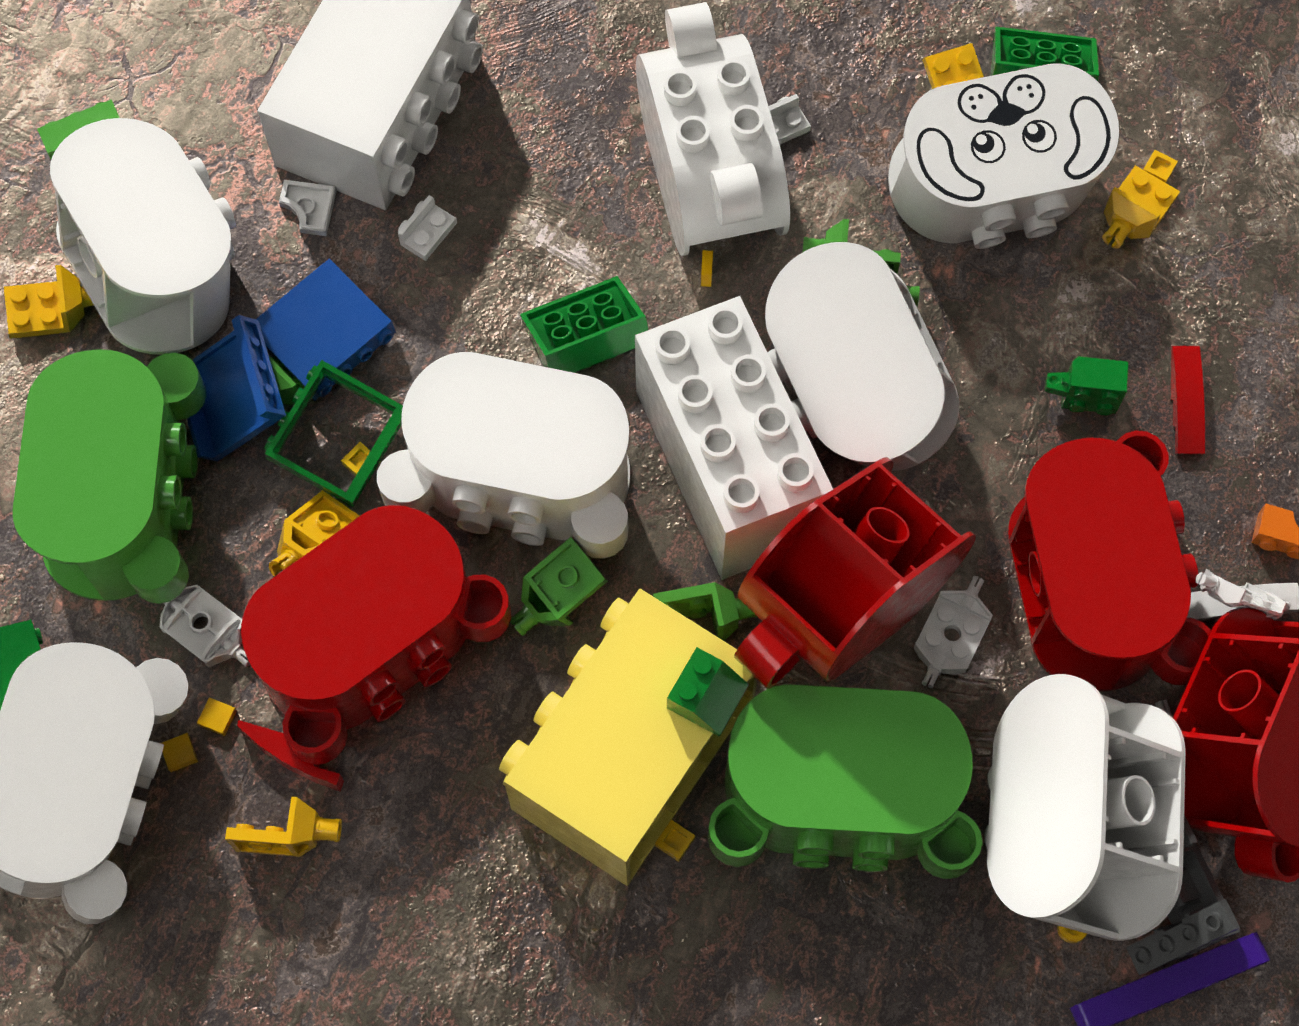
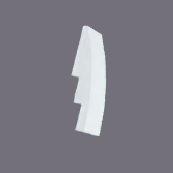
(1207, 608)

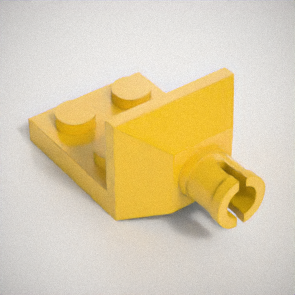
(953, 66)
(1137, 207)
(45, 306)
(309, 528)
(302, 833)

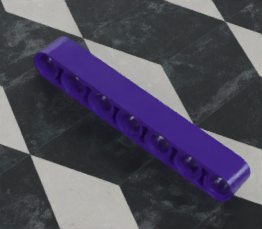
(1172, 983)

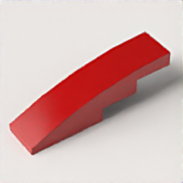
(1188, 399)
(276, 746)

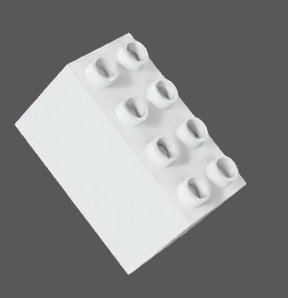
(368, 92)
(727, 431)

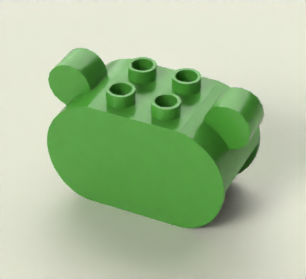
(109, 473)
(847, 779)

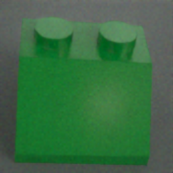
(707, 692)

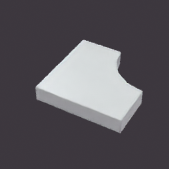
(310, 203)

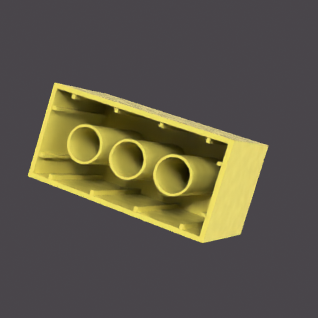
(610, 752)

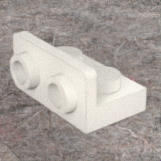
(788, 119)
(425, 228)

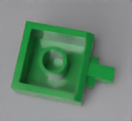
(1090, 385)

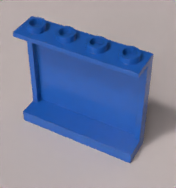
(324, 321)
(239, 392)

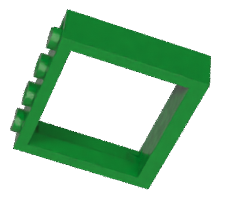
(301, 401)

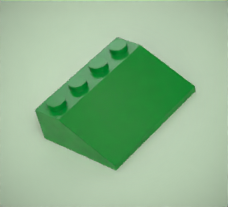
(1027, 49)
(585, 326)

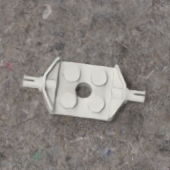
(1239, 597)
(960, 612)
(211, 644)

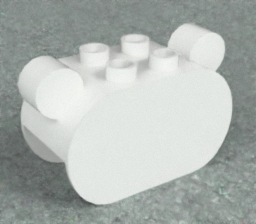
(711, 133)
(514, 452)
(68, 768)

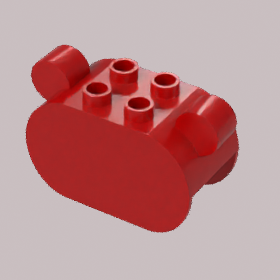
(1105, 564)
(846, 576)
(365, 624)
(1245, 741)

